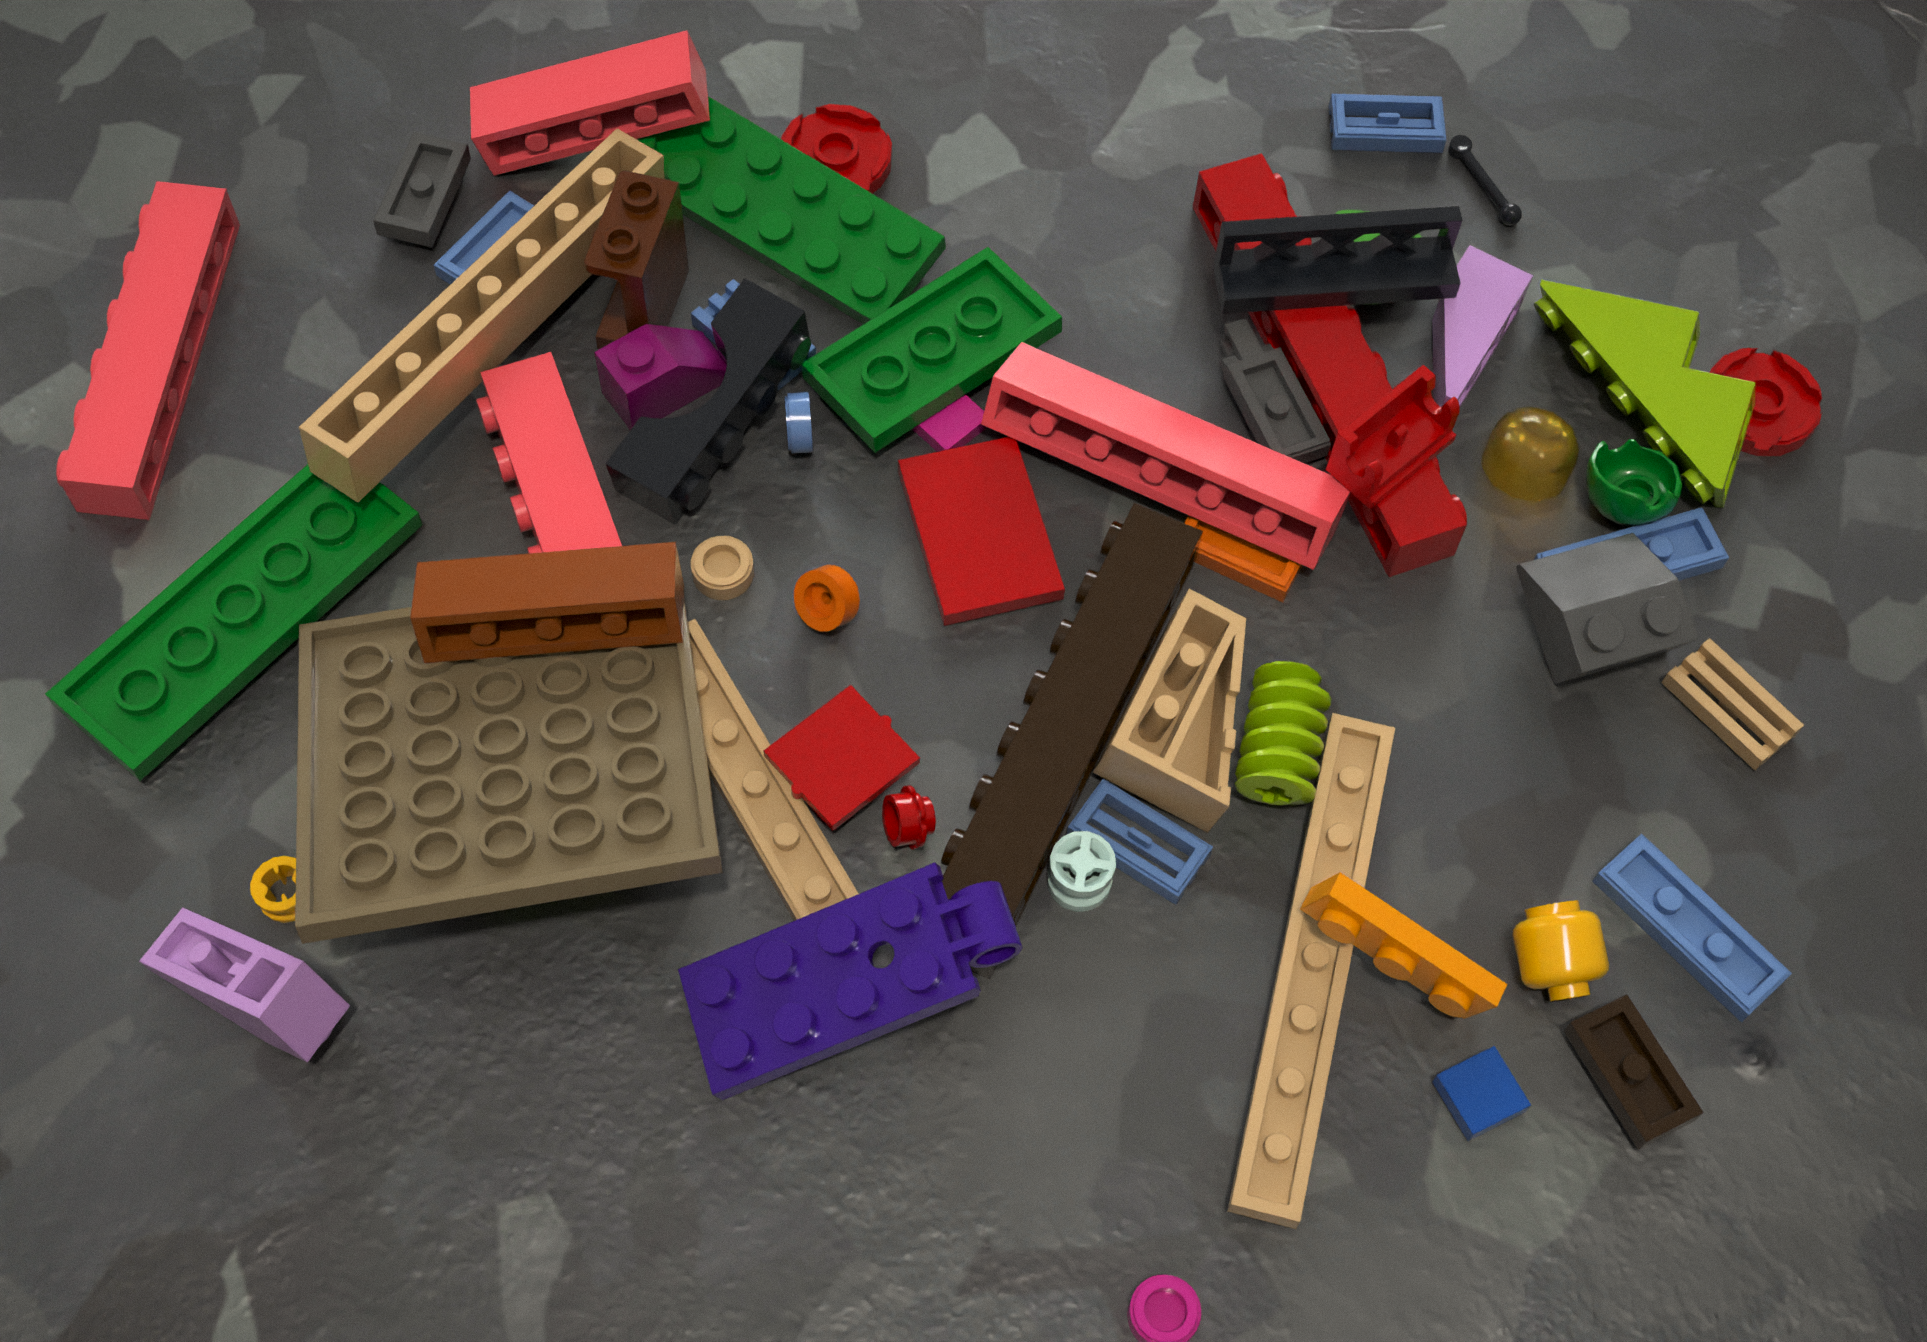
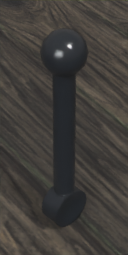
(1460, 148)

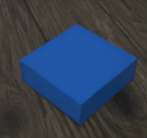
(1481, 1093)

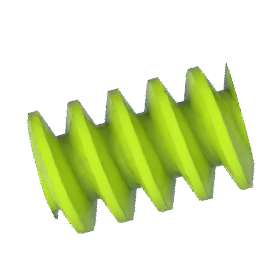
(1282, 734)

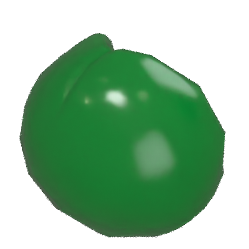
(1632, 483)

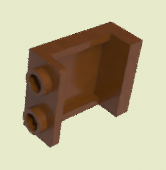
(644, 250)

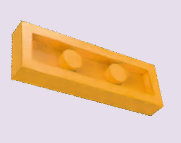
(1402, 947)

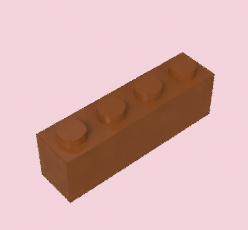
(548, 602)

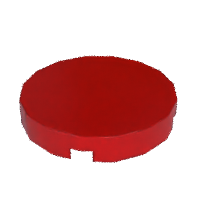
(871, 150)
(1785, 400)

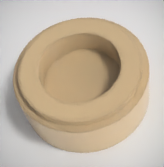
(722, 567)

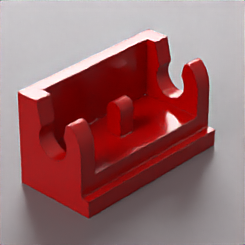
(1393, 439)

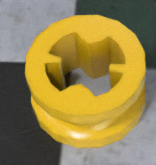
(264, 877)

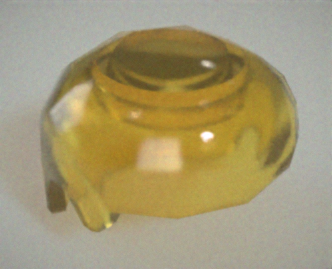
(1531, 454)

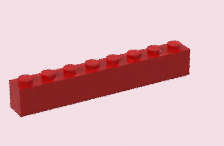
(1338, 374)

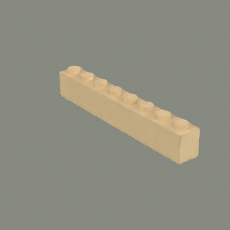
(468, 327)

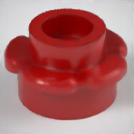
(908, 818)

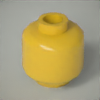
(1560, 949)

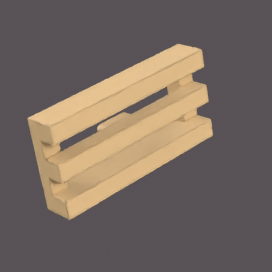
(1737, 696)

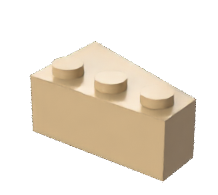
(1180, 718)

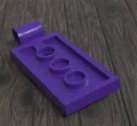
(814, 980)

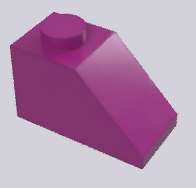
(657, 371)

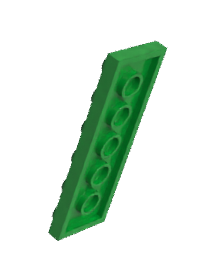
(796, 214)
(229, 617)

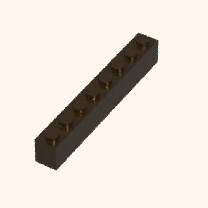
(1072, 709)

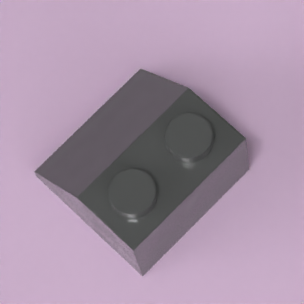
(1604, 607)

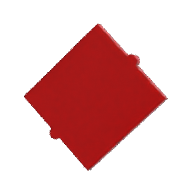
(841, 757)

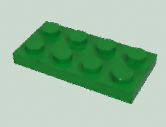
(930, 348)

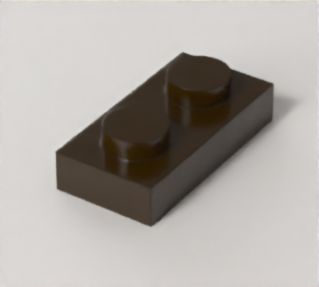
(1633, 1071)

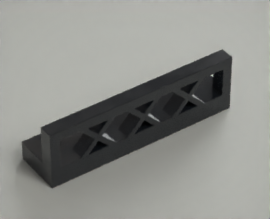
(1336, 267)

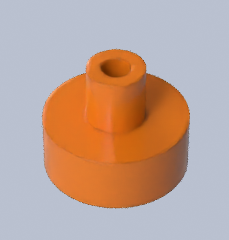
(826, 598)

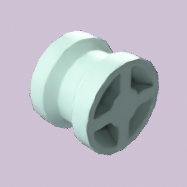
(1084, 856)

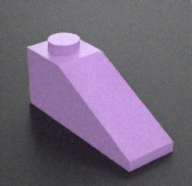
(1474, 322)
(247, 983)

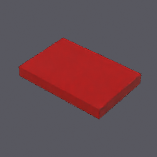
(980, 530)

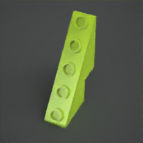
(1647, 361)

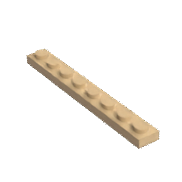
(1310, 980)

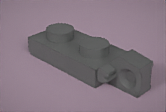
(1270, 395)

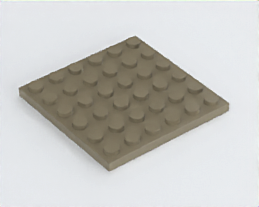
(489, 777)

